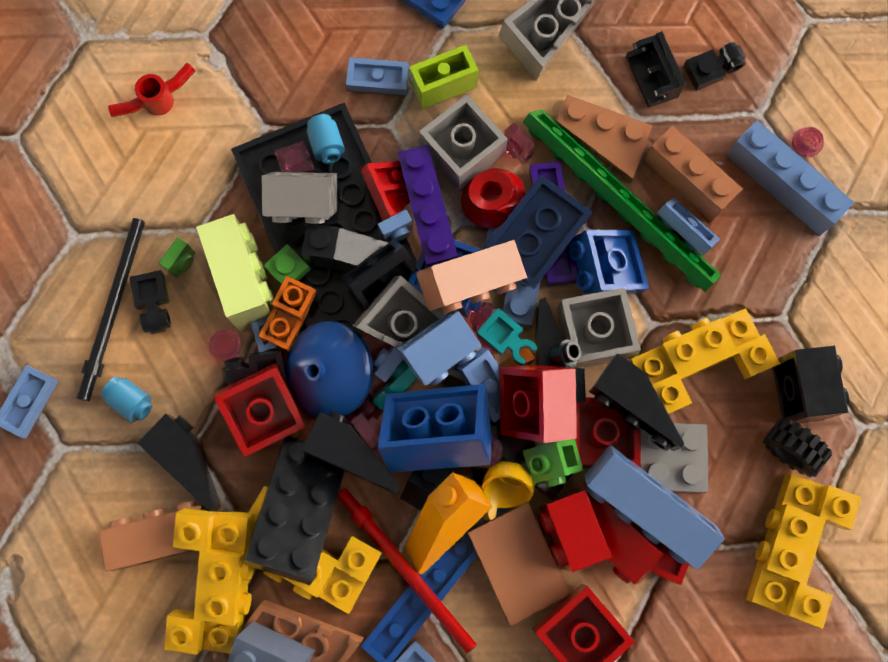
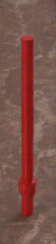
(363, 518)

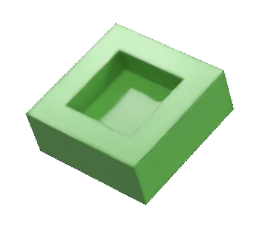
(178, 258)
(285, 264)

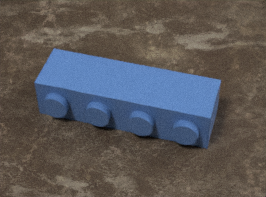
(789, 178)
(652, 507)

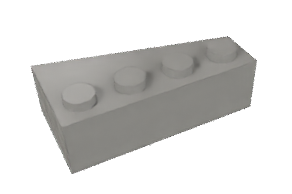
(541, 29)
(399, 316)

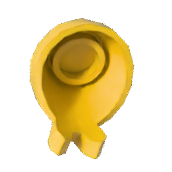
(506, 487)

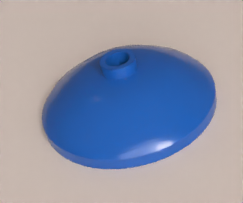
(342, 364)

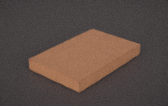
(518, 563)

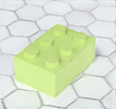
(236, 271)

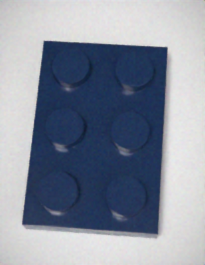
(542, 228)

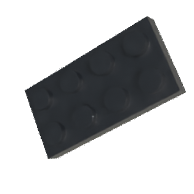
(294, 514)

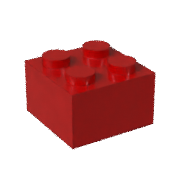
(538, 403)
(259, 410)
(599, 429)
(574, 532)
(583, 630)

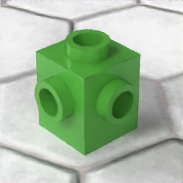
(552, 461)

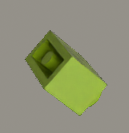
(444, 76)

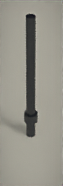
(93, 367)

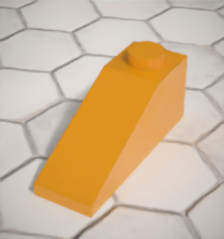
(445, 519)

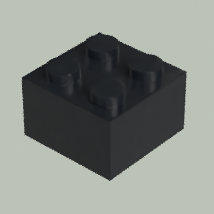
(811, 385)

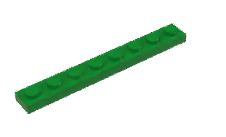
(627, 204)

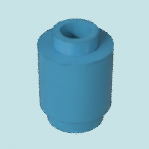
(325, 139)
(127, 399)

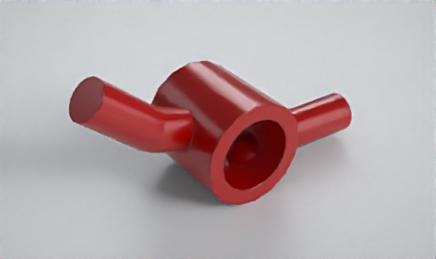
(146, 87)

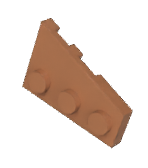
(607, 133)
(328, 641)

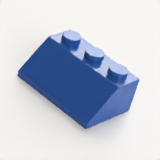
(436, 429)

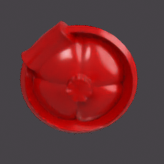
(491, 197)

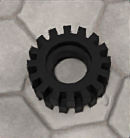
(797, 447)

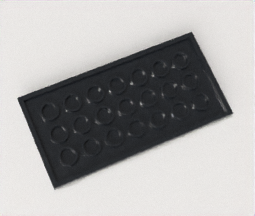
(354, 209)

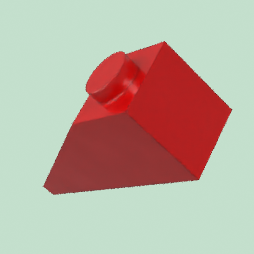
(630, 550)

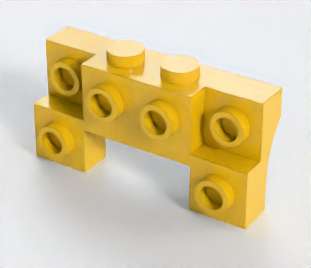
(701, 349)
(792, 544)
(336, 579)
(221, 581)

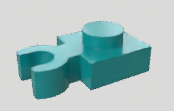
(502, 334)
(400, 380)

